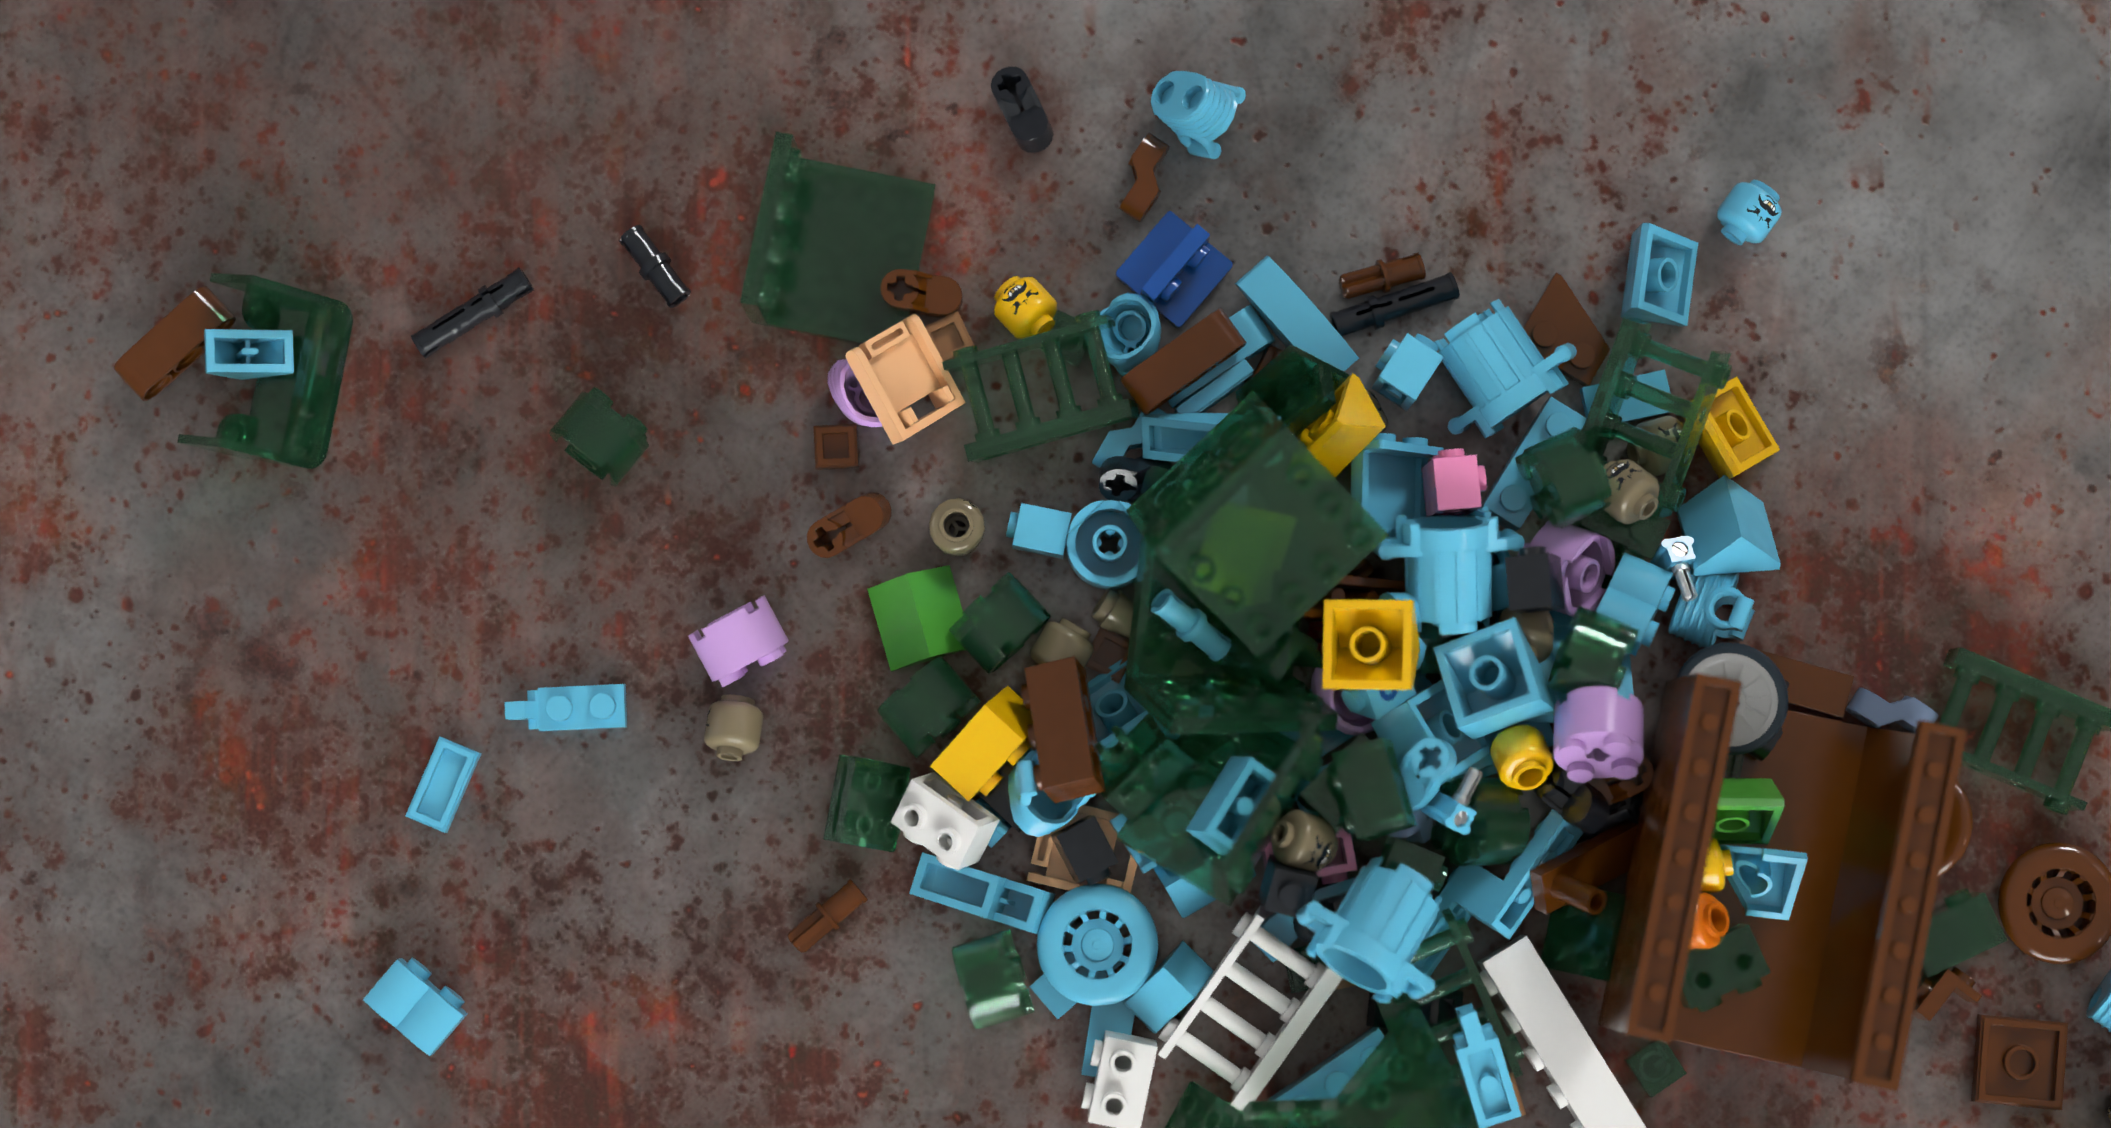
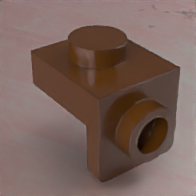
(1936, 990)

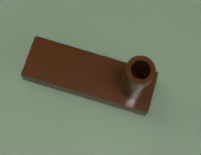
(1814, 686)
(1579, 872)

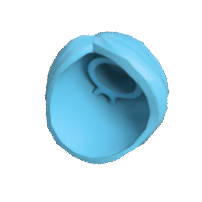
(1135, 328)

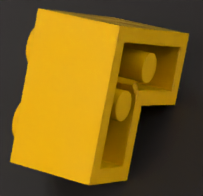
(985, 745)

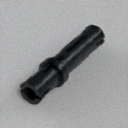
(1394, 305)
(460, 320)

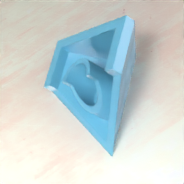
(1766, 879)

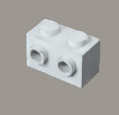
(944, 821)
(1121, 1080)

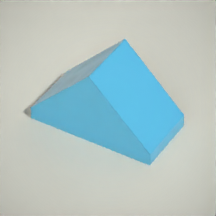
(248, 353)
(1169, 987)

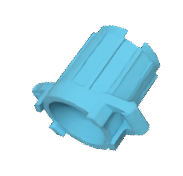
(1498, 368)
(1450, 566)
(1376, 931)

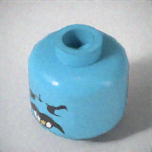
(1749, 212)

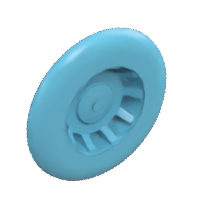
(1097, 944)

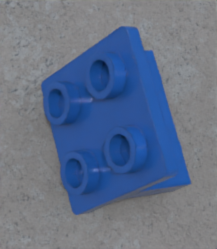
(1175, 268)

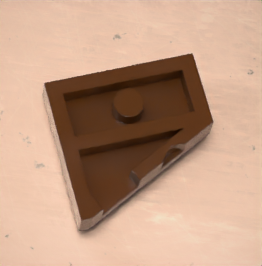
(1562, 320)

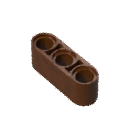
(172, 343)
(1183, 361)

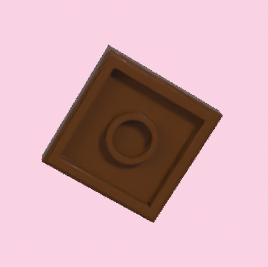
(2019, 1062)

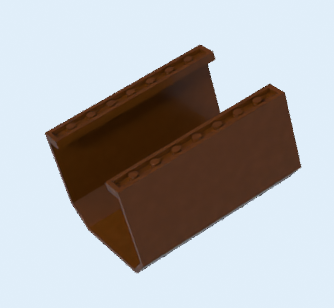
(1851, 956)

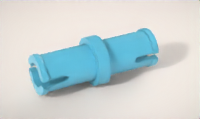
(1191, 625)

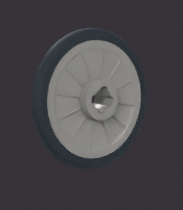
(1761, 696)

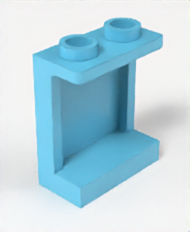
(1390, 480)

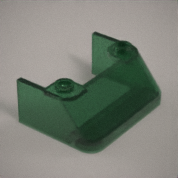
(295, 411)

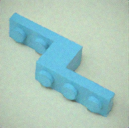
(1496, 901)

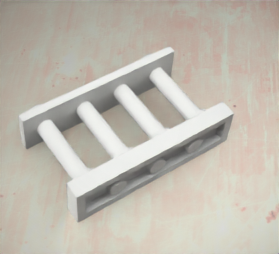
(1269, 1047)

